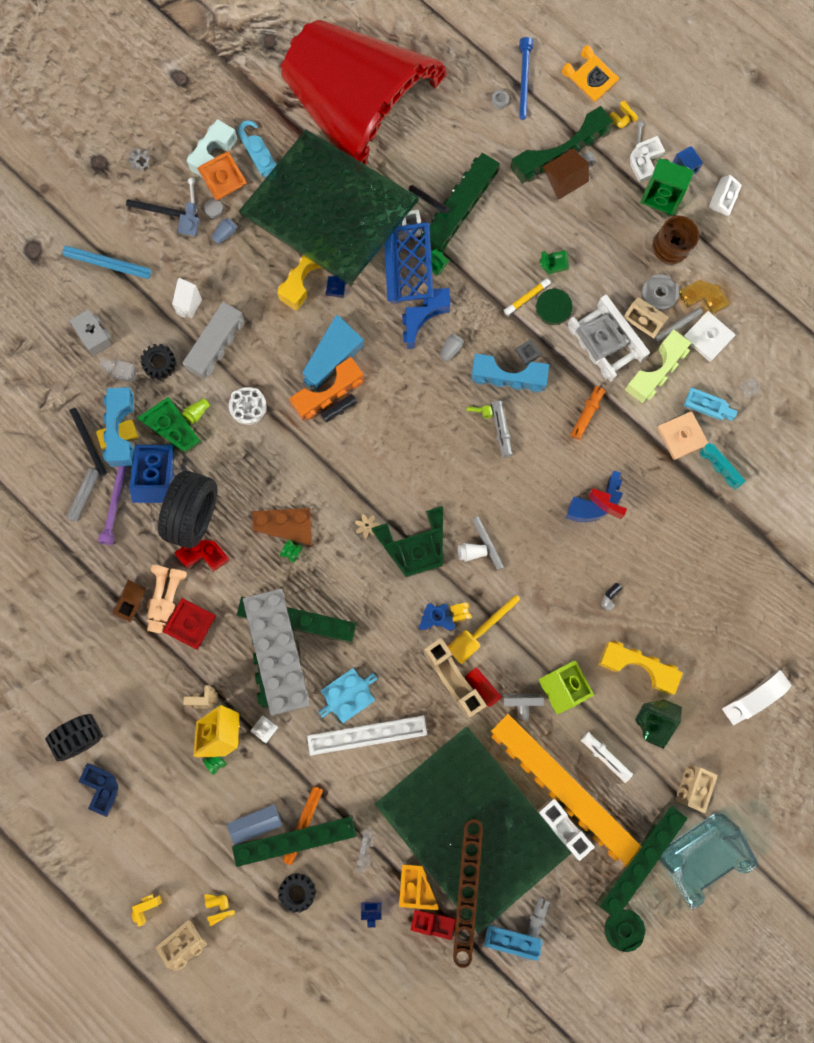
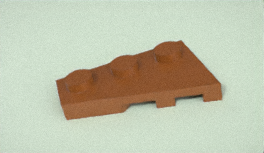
(285, 524)

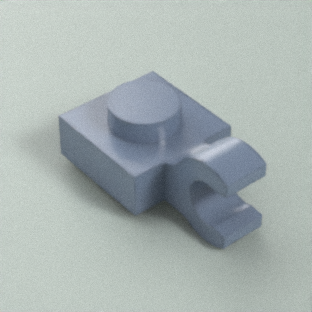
(189, 223)

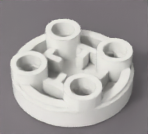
(247, 405)

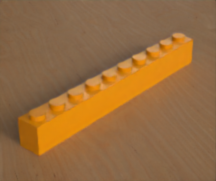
(565, 789)

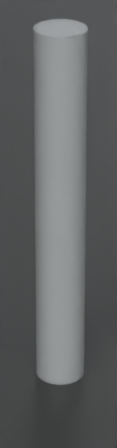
(677, 325)
(486, 540)

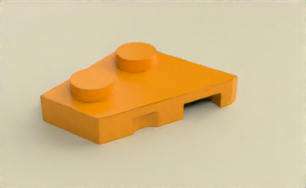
(415, 889)

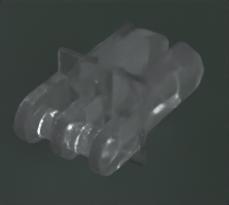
(119, 369)

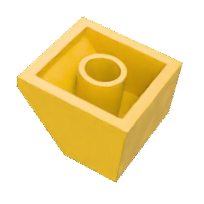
(217, 733)

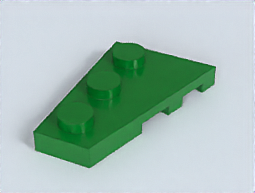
(170, 424)

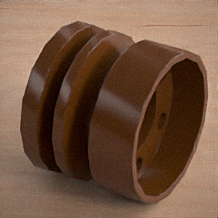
(675, 239)

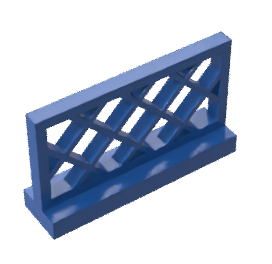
(393, 266)

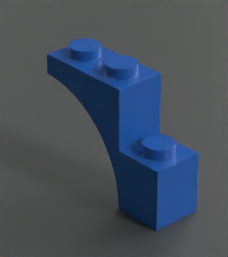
(417, 316)

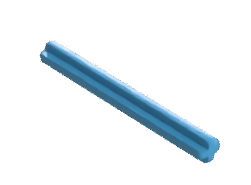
(106, 262)

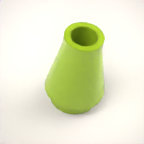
(195, 411)

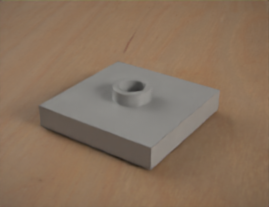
(601, 337)

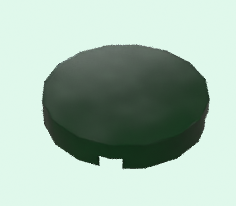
(554, 306)
(625, 932)

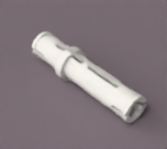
(599, 750)

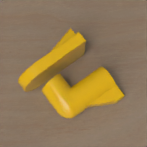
(622, 122)
(222, 901)

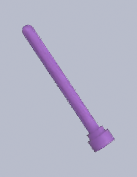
(106, 536)

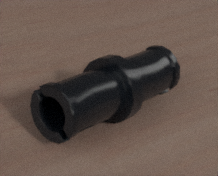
(338, 407)

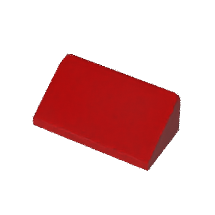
(483, 687)

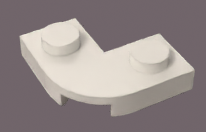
(641, 157)

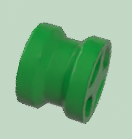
(291, 551)
(214, 763)

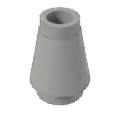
(451, 347)

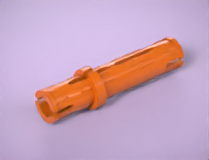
(587, 413)

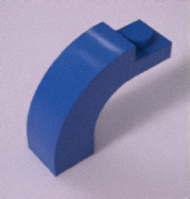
(588, 511)

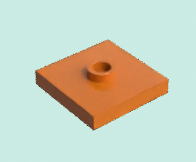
(222, 175)

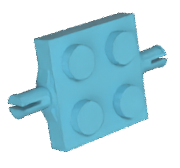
(347, 695)

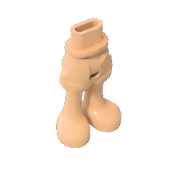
(158, 608)

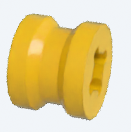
(460, 612)

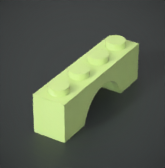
(671, 349)

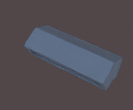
(254, 824)

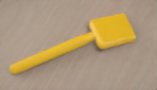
(466, 644)

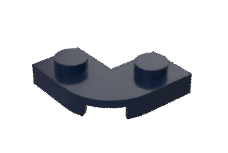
(105, 786)

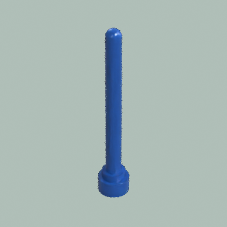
(525, 46)

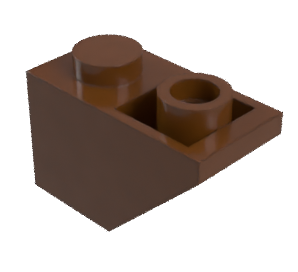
(128, 601)

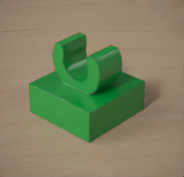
(439, 262)

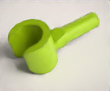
(486, 411)

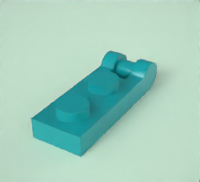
(722, 465)

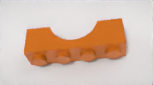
(309, 403)

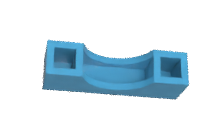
(486, 371)
(118, 404)

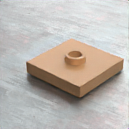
(682, 435)

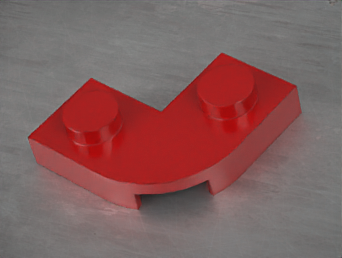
(205, 550)

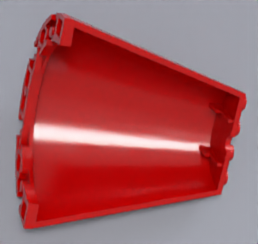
(352, 81)

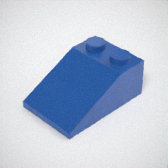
(151, 473)

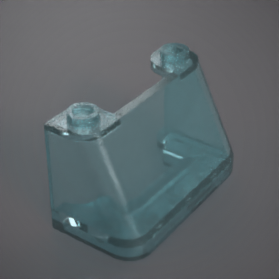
(706, 856)

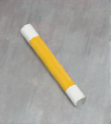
(527, 296)

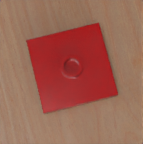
(189, 624)

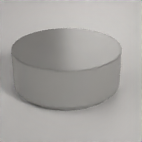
(500, 99)
(213, 209)

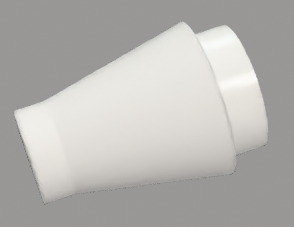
(471, 551)

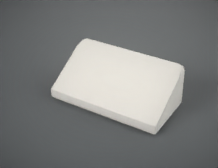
(725, 195)

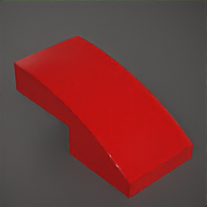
(601, 499)
(433, 924)

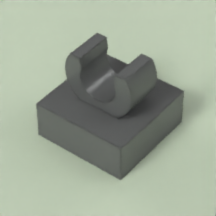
(528, 352)

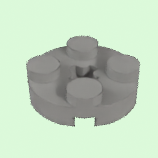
(667, 286)

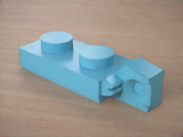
(709, 405)

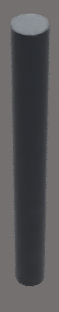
(155, 208)
(88, 442)

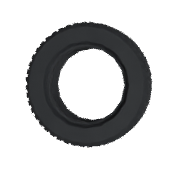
(187, 509)

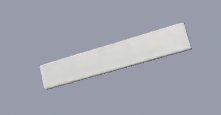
(367, 735)

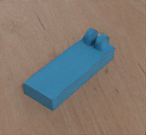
(513, 942)

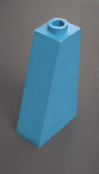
(335, 347)

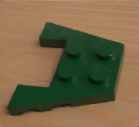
(418, 552)

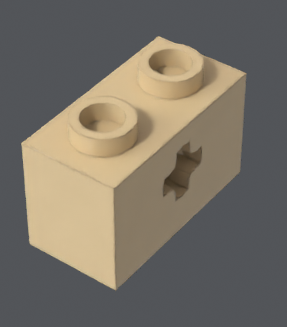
(645, 317)

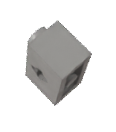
(94, 342)

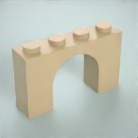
(443, 664)

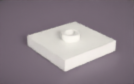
(709, 336)

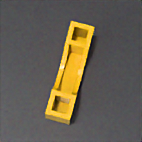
(293, 291)
(663, 677)

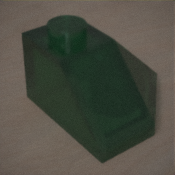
(659, 721)

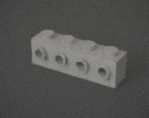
(214, 340)

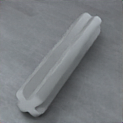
(82, 495)

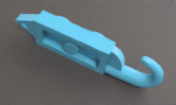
(256, 149)

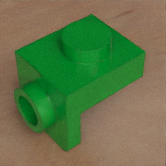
(554, 262)

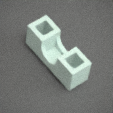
(218, 137)

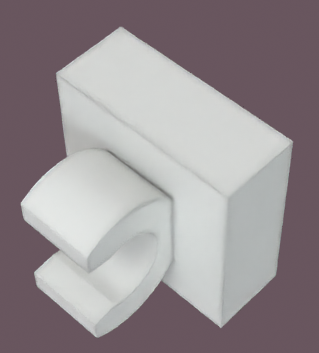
(264, 729)

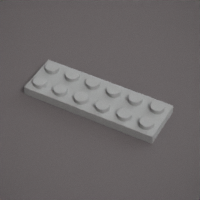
(276, 652)

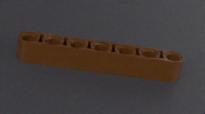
(467, 902)

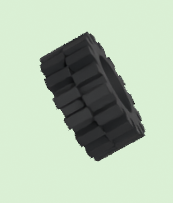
(158, 351)
(290, 904)

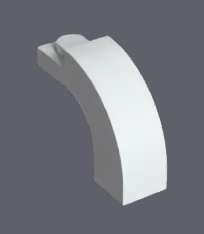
(758, 698)

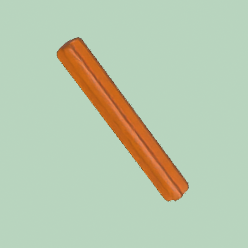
(305, 818)

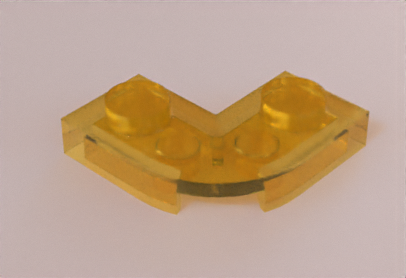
(705, 291)

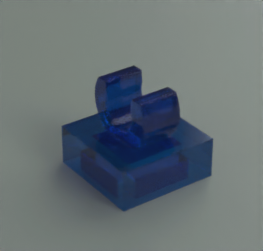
(335, 287)
(371, 912)

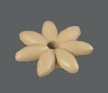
(367, 530)

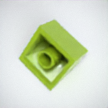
(566, 687)

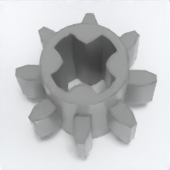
(143, 162)

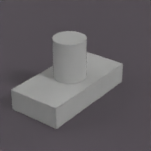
(522, 702)

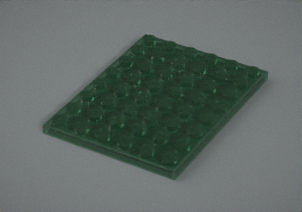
(328, 206)
(464, 784)

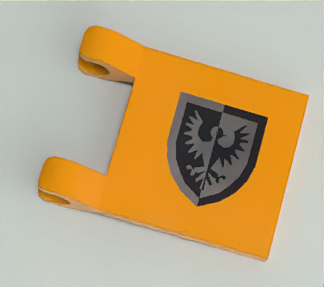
(593, 77)

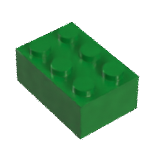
(667, 186)

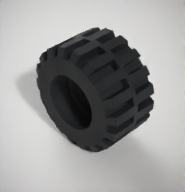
(73, 737)

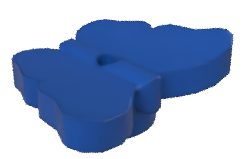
(445, 619)

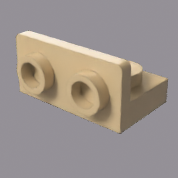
(199, 701)
(696, 788)
(181, 946)

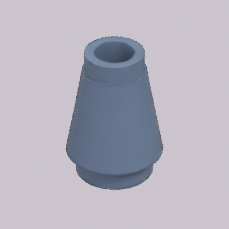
(224, 230)

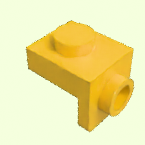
(146, 903)

